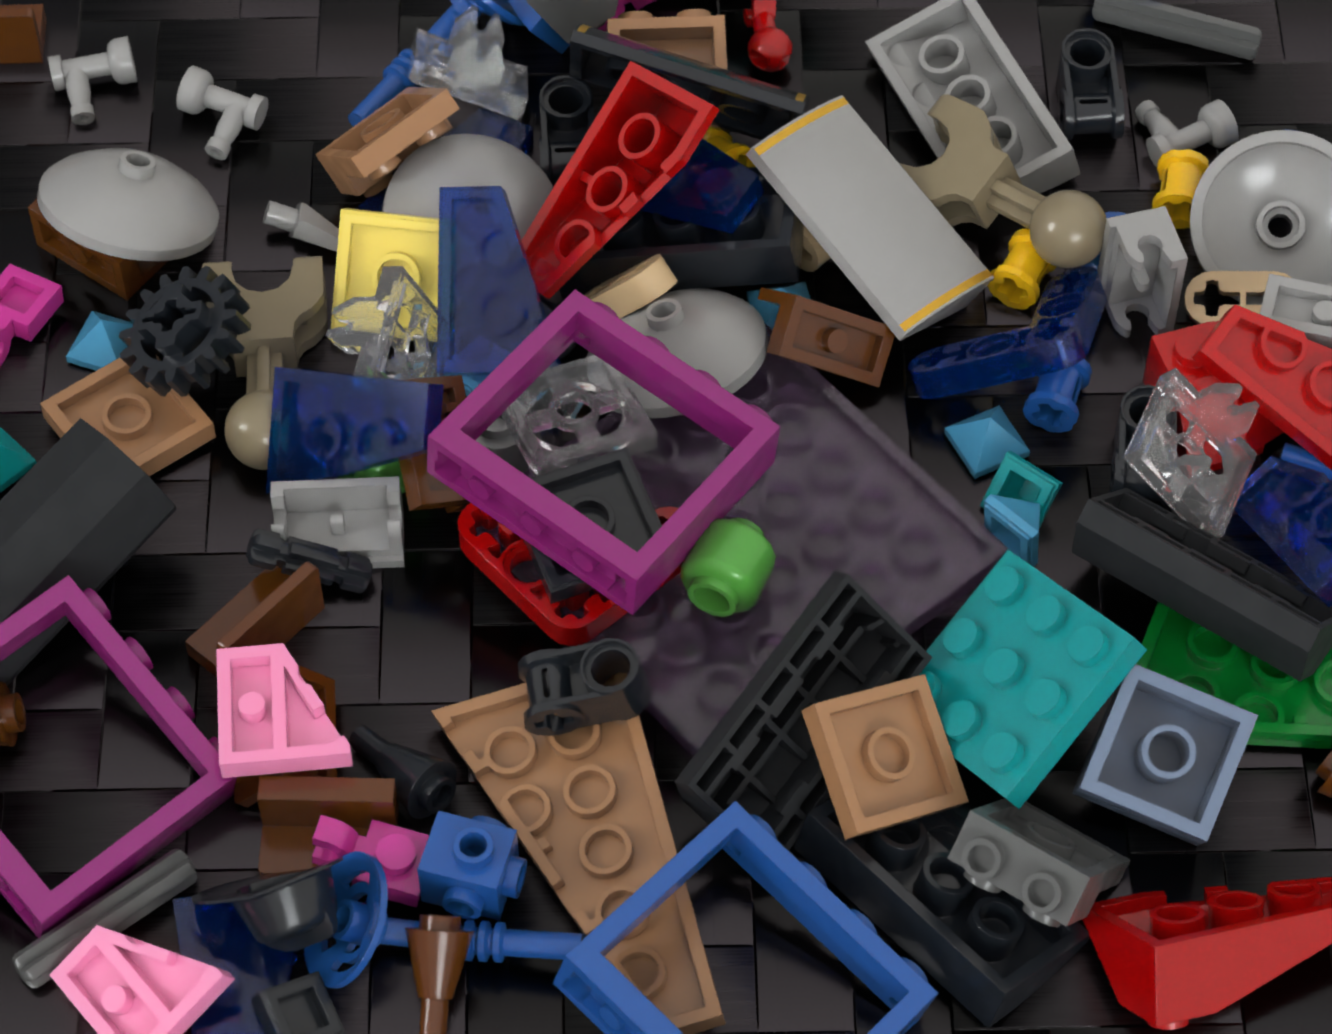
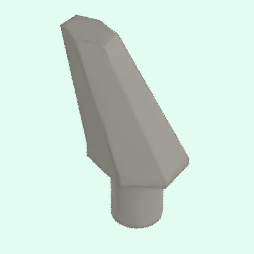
(302, 224)

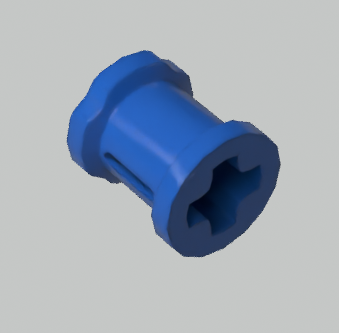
(1056, 397)

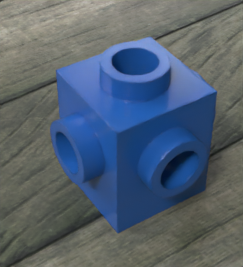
(471, 866)

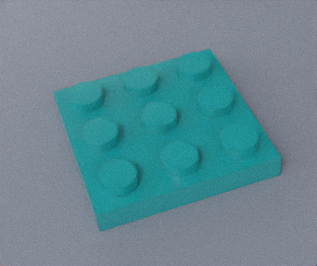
(1023, 675)

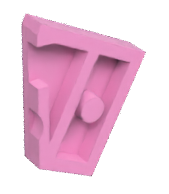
(272, 716)
(137, 986)

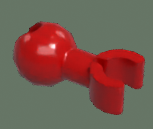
(769, 46)

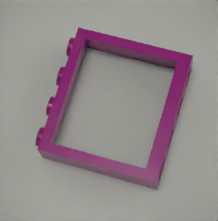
(551, 523)
(167, 708)

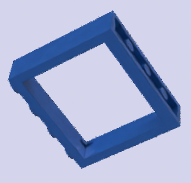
(799, 887)

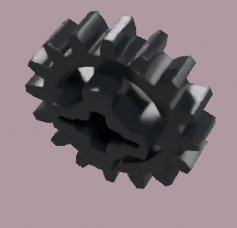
(185, 331)

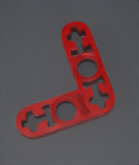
(531, 596)

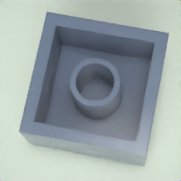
(1165, 755)

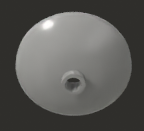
(467, 162)
(1249, 186)
(128, 205)
(706, 332)

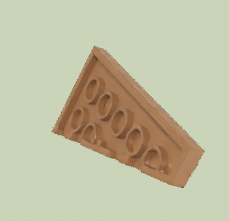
(596, 833)

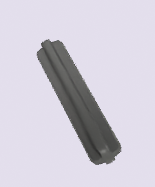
(1181, 26)
(113, 911)

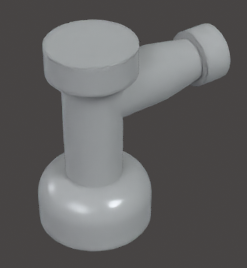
(75, 75)
(199, 92)
(1214, 126)

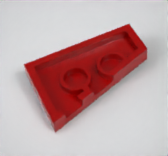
(1278, 371)

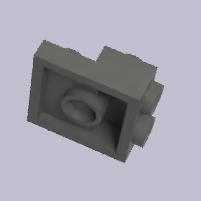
(1036, 861)

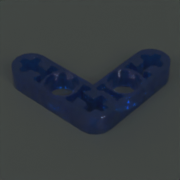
(1052, 342)

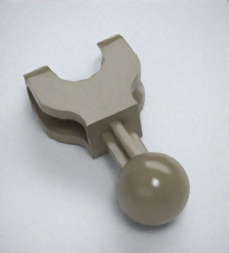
(979, 182)
(282, 328)

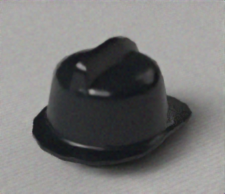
(283, 907)

